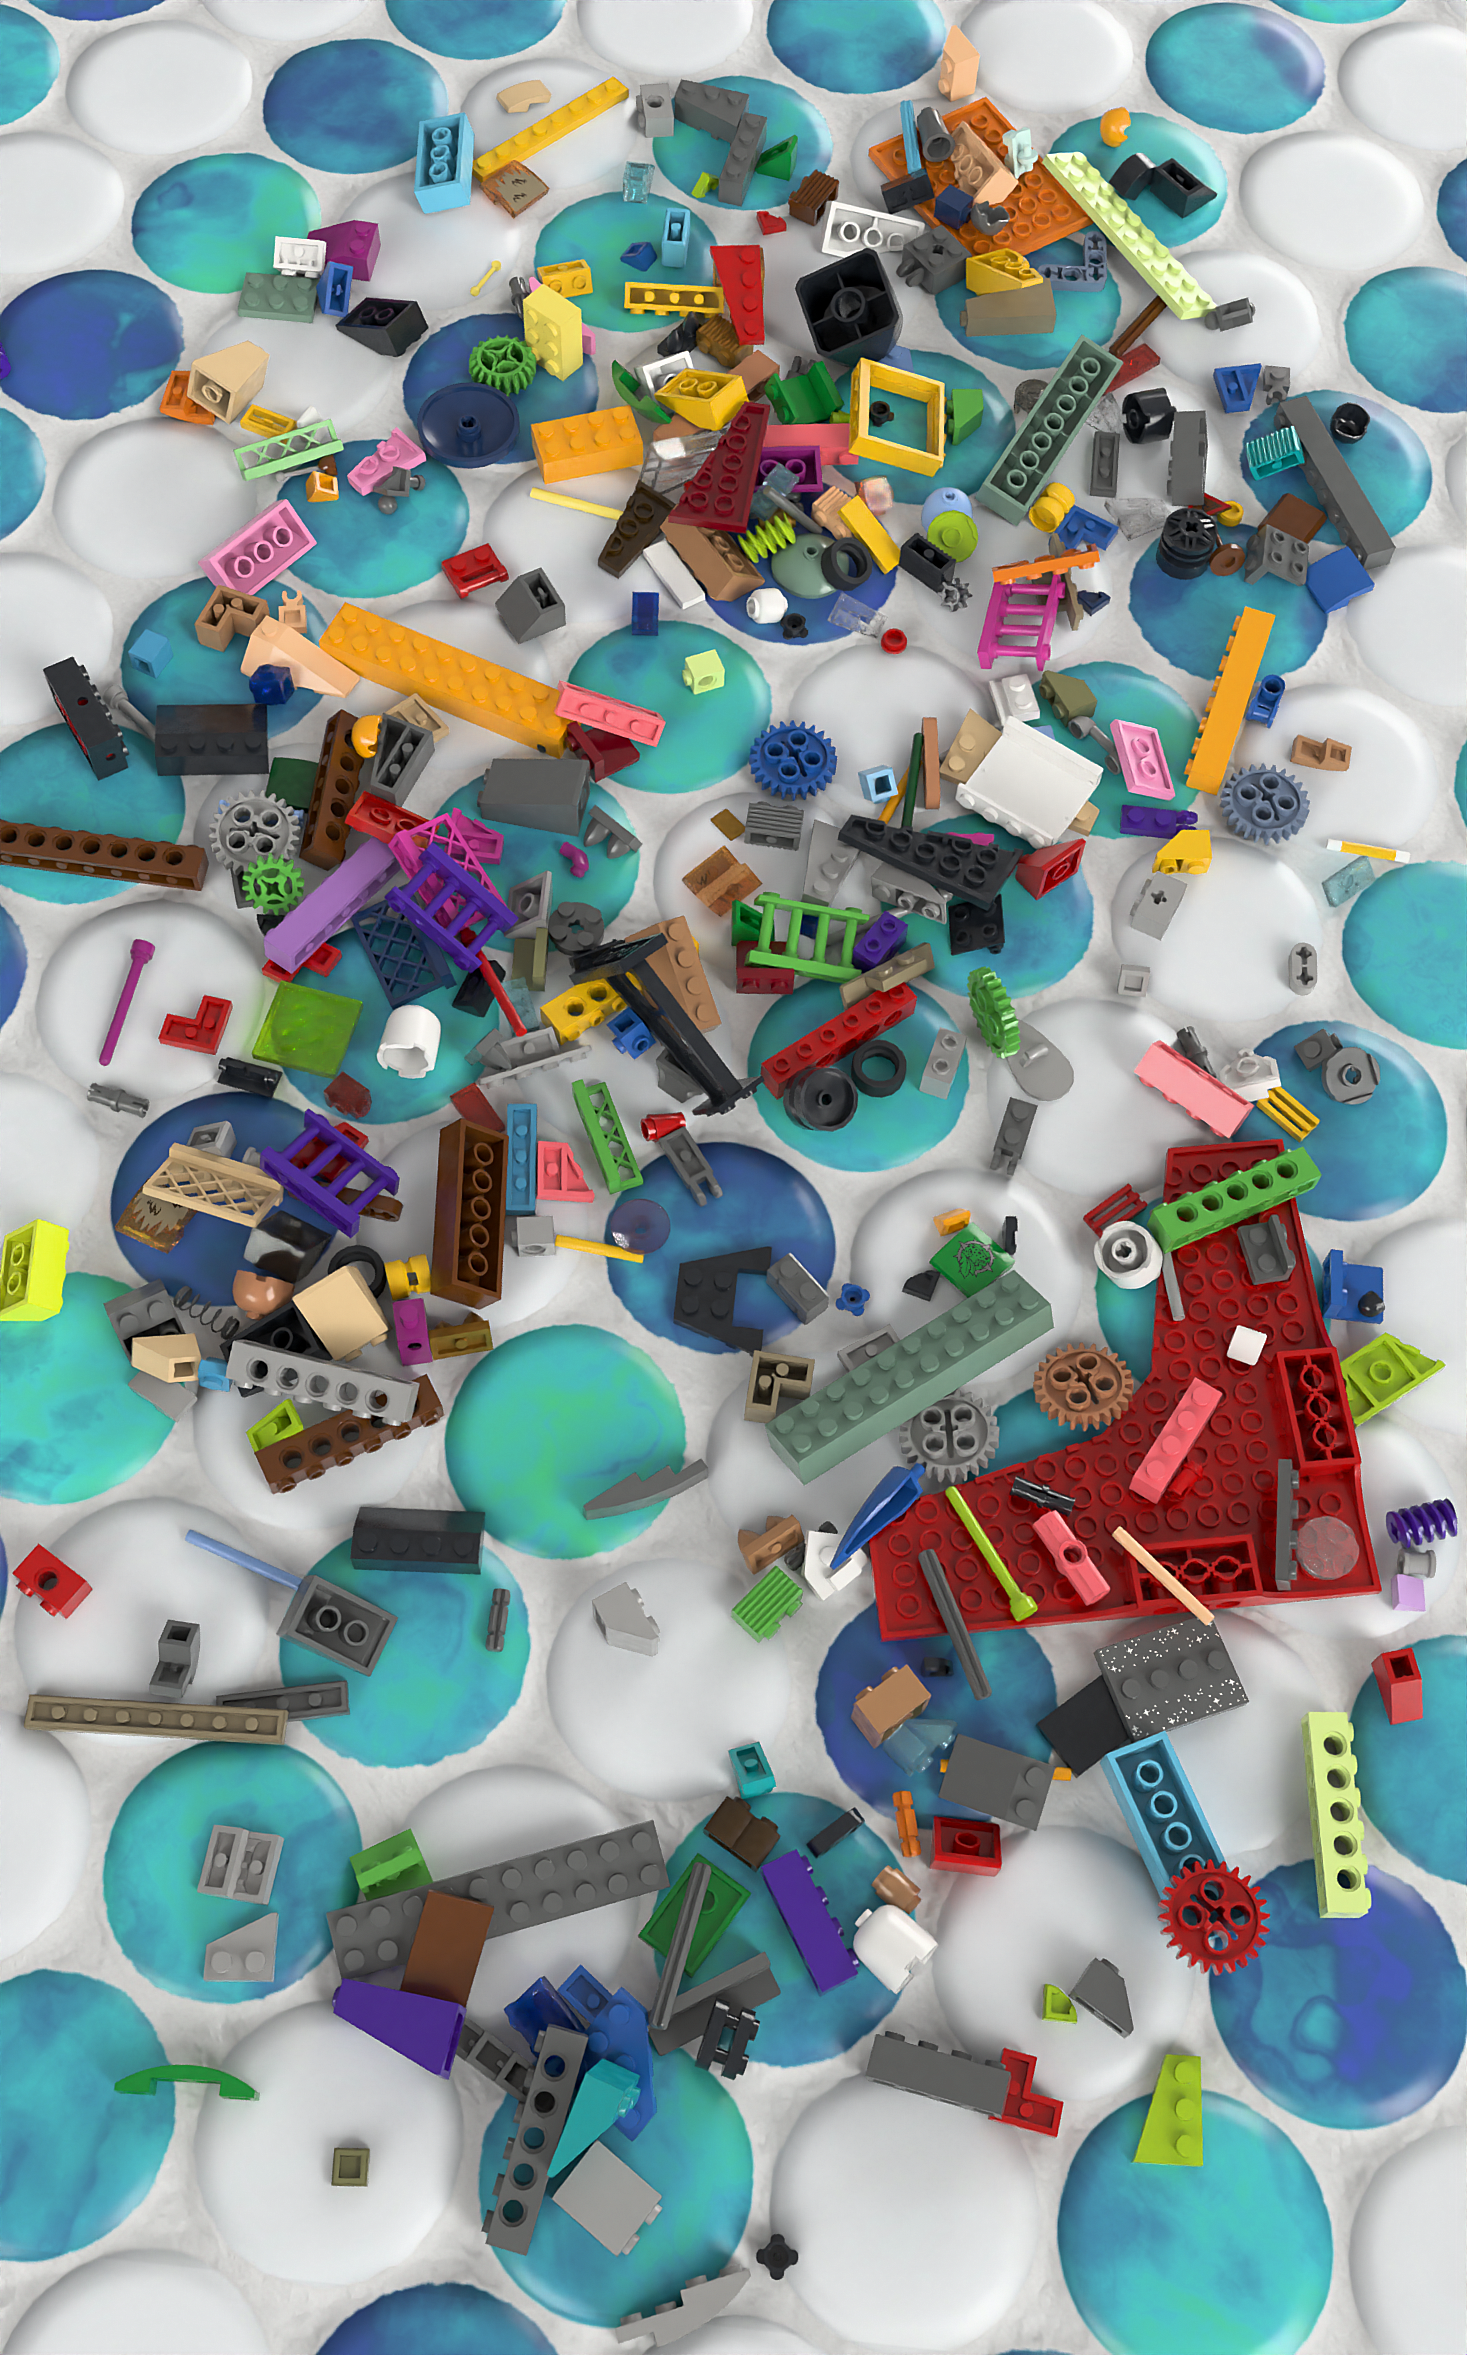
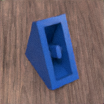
(335, 289)

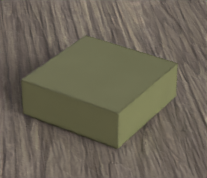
(350, 2167)

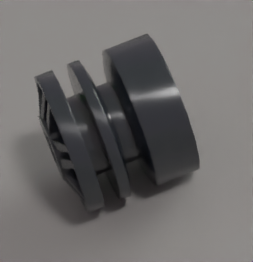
(1186, 543)

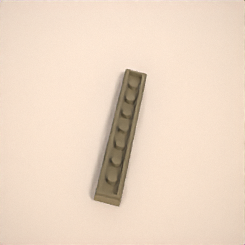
(156, 1719)

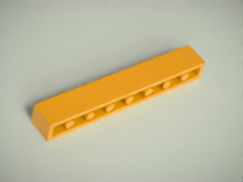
(1230, 700)

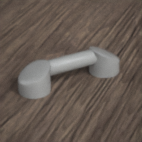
(1082, 726)

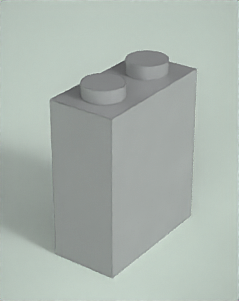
(608, 2199)

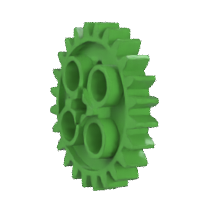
(993, 1012)

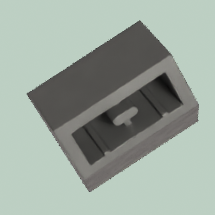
(531, 606)
(143, 1314)

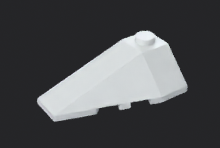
(853, 228)

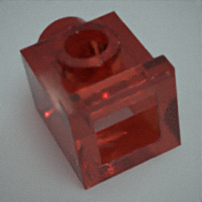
(348, 1096)

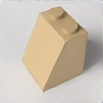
(228, 379)
(344, 1313)

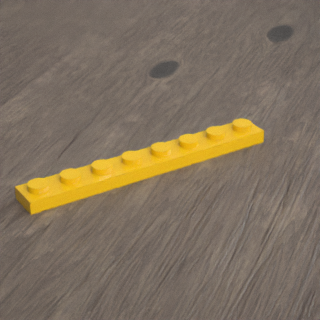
(551, 128)

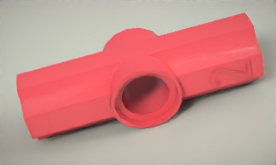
(1081, 1574)

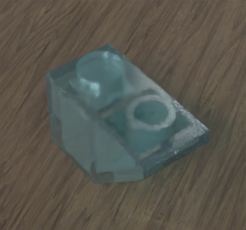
(637, 182)
(916, 1742)

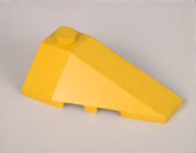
(999, 272)

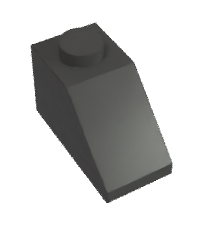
(1104, 1996)

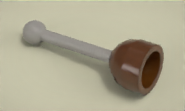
(325, 465)

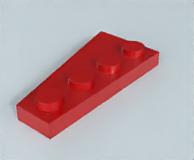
(740, 277)

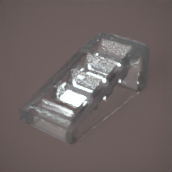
(847, 621)

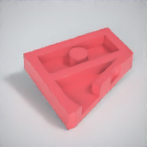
(559, 1175)

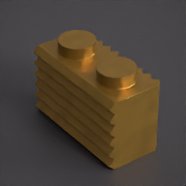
(720, 341)

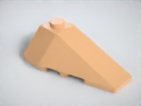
(979, 169)
(309, 665)

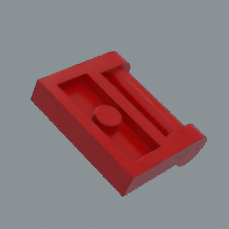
(473, 565)

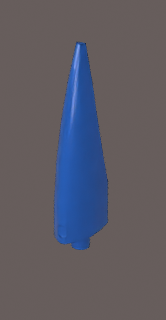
(884, 1504)

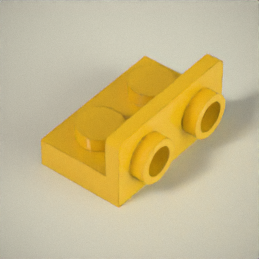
(567, 278)

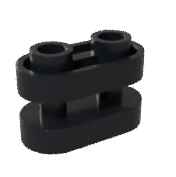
(734, 2059)

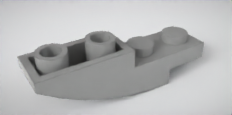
(700, 2304)

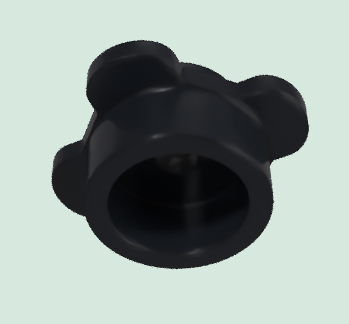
(880, 413)
(794, 620)
(766, 2256)

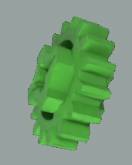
(268, 894)

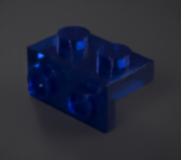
(537, 2009)

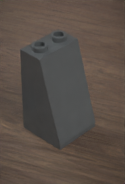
(537, 793)

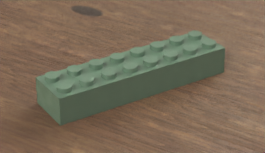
(1048, 430)

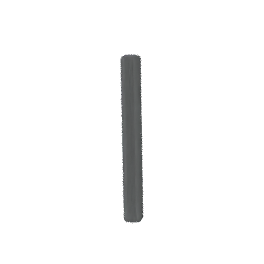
(955, 1624)
(680, 1946)

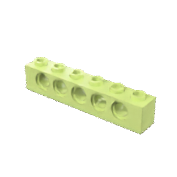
(1332, 1898)

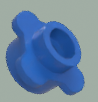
(852, 1291)

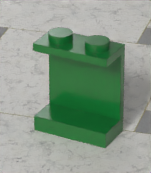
(804, 397)

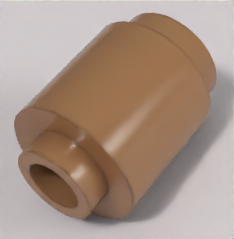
(897, 1889)

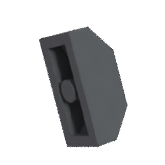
(675, 1079)

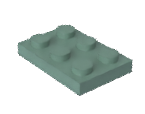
(278, 297)

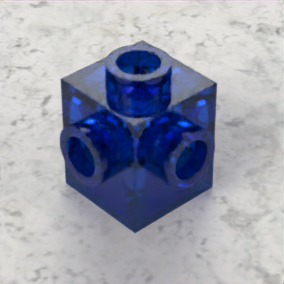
(271, 684)

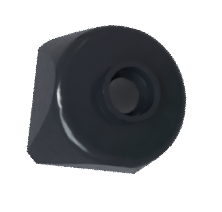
(851, 309)

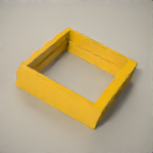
(907, 384)

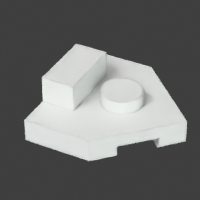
(1251, 1075)
(817, 1560)

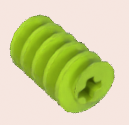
(767, 538)

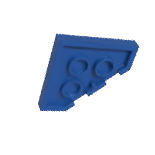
(622, 2038)

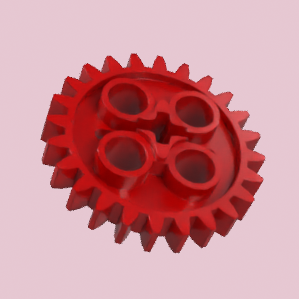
(1232, 1895)

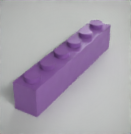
(331, 904)

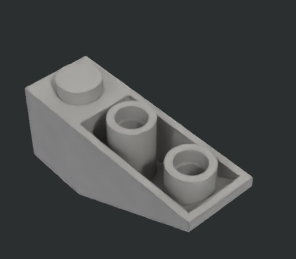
(908, 893)

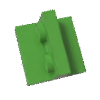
(390, 1866)

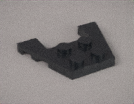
(708, 1297)

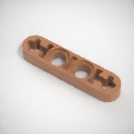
(930, 761)

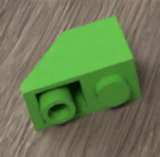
(965, 413)

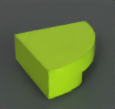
(704, 184)
(1057, 2006)

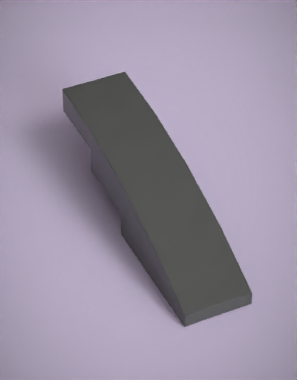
(634, 1494)
(498, 2063)

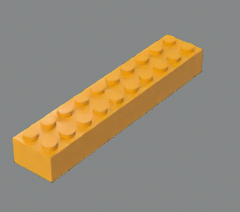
(447, 678)

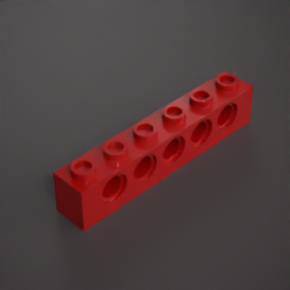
(839, 1036)

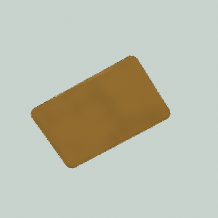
(728, 824)

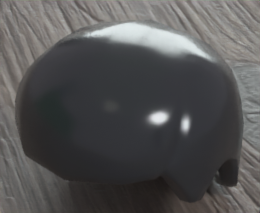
(1349, 423)

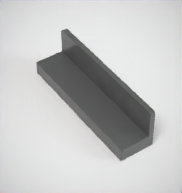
(743, 1986)

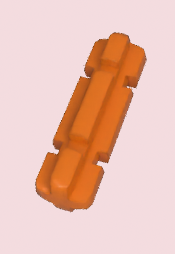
(906, 1824)

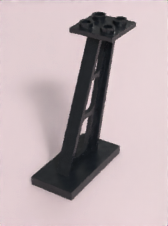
(698, 1057)

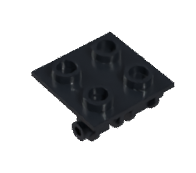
(976, 928)

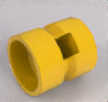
(1051, 507)
(398, 1280)

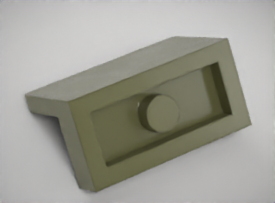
(531, 960)

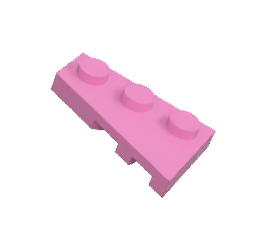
(376, 469)

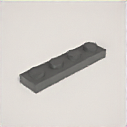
(1286, 1537)

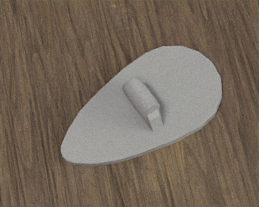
(1040, 1066)

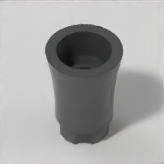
(935, 137)

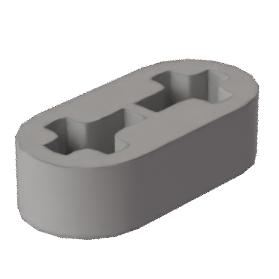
(1296, 968)

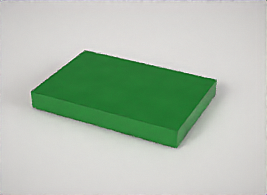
(719, 1908)

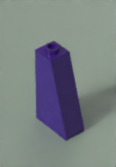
(409, 2023)

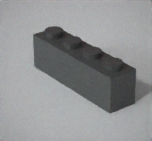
(742, 159)
(939, 2075)

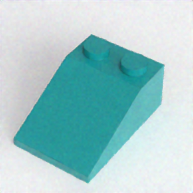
(601, 2100)

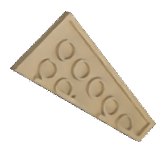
(970, 748)

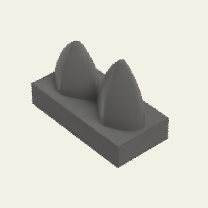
(601, 826)
(490, 1052)

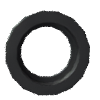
(859, 555)
(884, 1049)
(361, 1253)

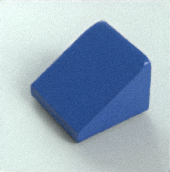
(639, 255)

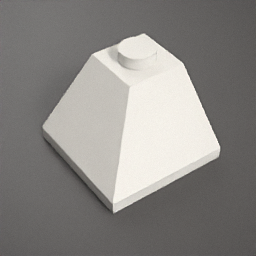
(659, 372)

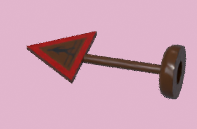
(1227, 557)

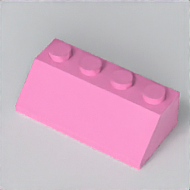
(259, 549)

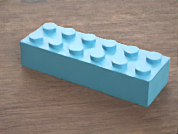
(1163, 1815)

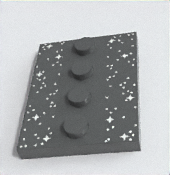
(1170, 1678)

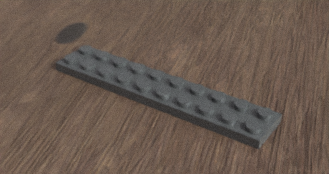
(522, 1890)

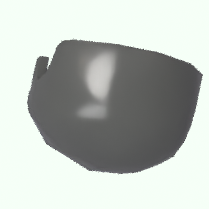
(989, 220)

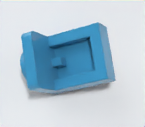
(212, 1374)

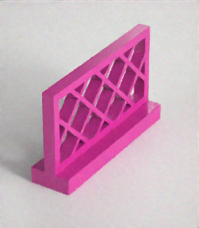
(408, 853)

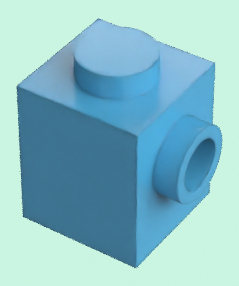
(150, 653)
(878, 784)

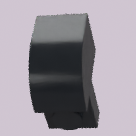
(1133, 175)

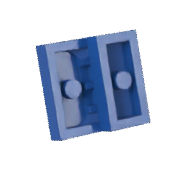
(1337, 580)

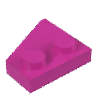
(483, 842)

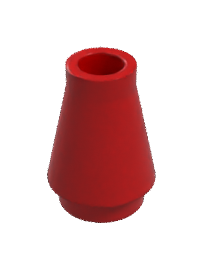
(659, 1125)

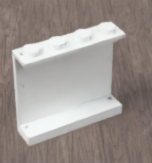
(1030, 785)

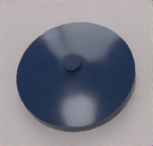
(468, 425)

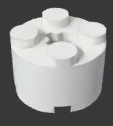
(1128, 1255)

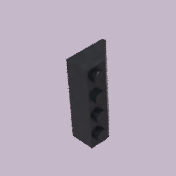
(418, 1540)

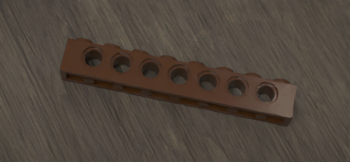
(105, 862)

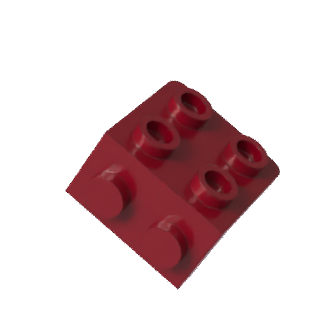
(603, 749)
(762, 980)

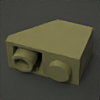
(1067, 696)

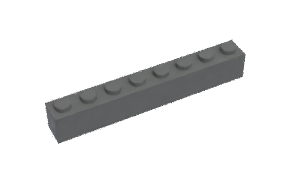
(1336, 485)

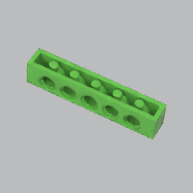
(1174, 1233)

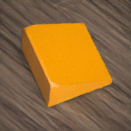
(321, 487)
(952, 1221)

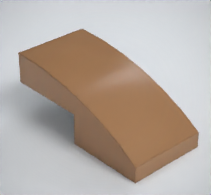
(1325, 756)

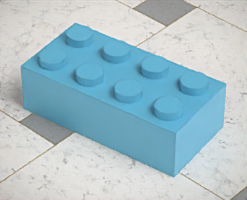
(444, 163)

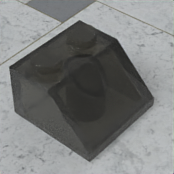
(286, 1246)

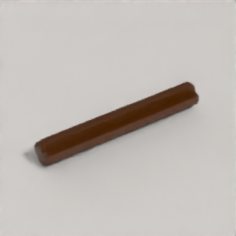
(1137, 327)

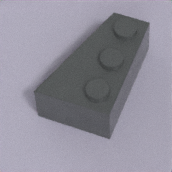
(710, 108)
(1189, 459)
(399, 758)

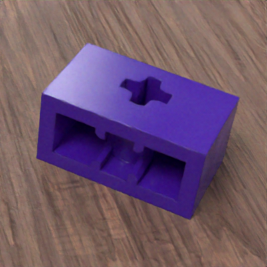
(880, 943)

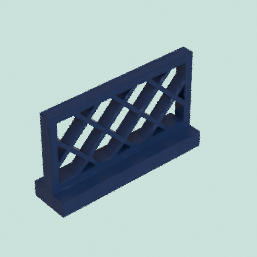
(431, 954)

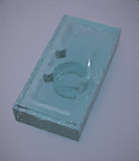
(1348, 881)
(521, 1000)

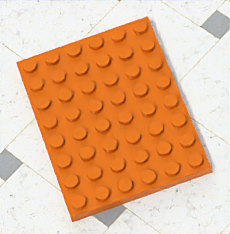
(1037, 206)

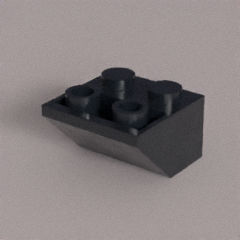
(1180, 188)

